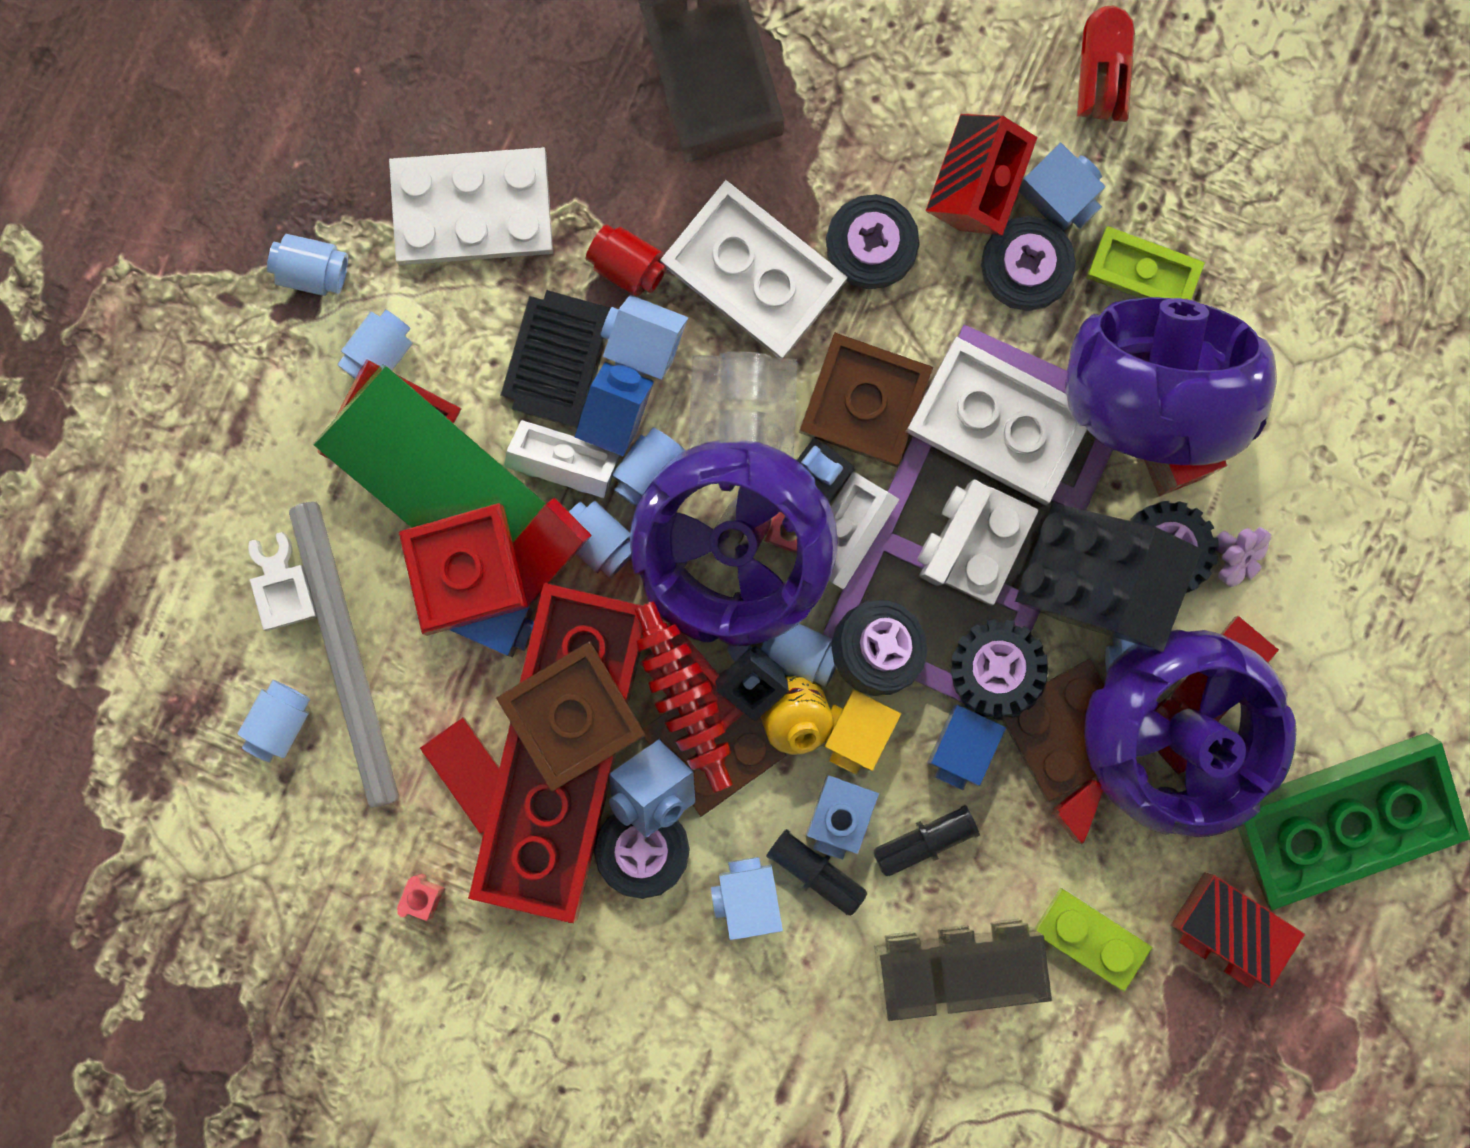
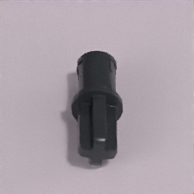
(926, 841)
(817, 873)

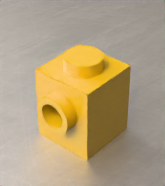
(860, 732)

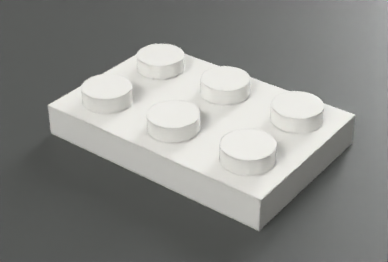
(471, 206)
(753, 270)
(998, 421)

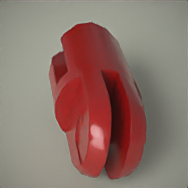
(1106, 65)

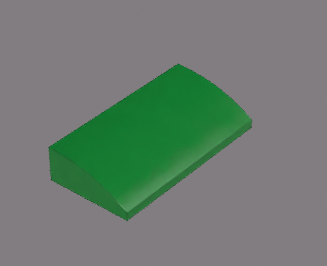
(419, 458)
(1354, 821)

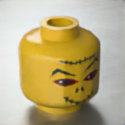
(799, 719)

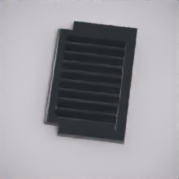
(555, 357)

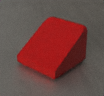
(1078, 810)

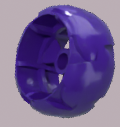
(1170, 380)
(668, 539)
(1224, 769)

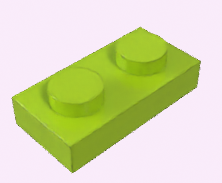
(1143, 267)
(1092, 939)

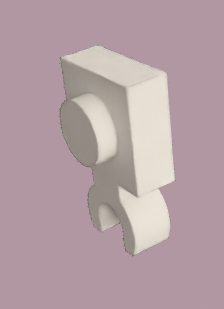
(282, 591)

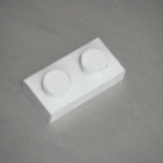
(561, 459)
(963, 511)
(859, 517)
(991, 547)

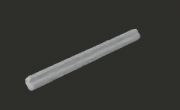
(343, 654)

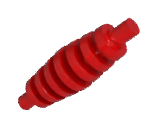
(684, 697)

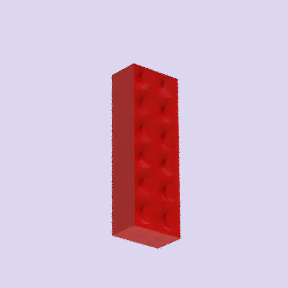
(542, 840)

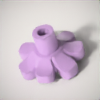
(1242, 554)

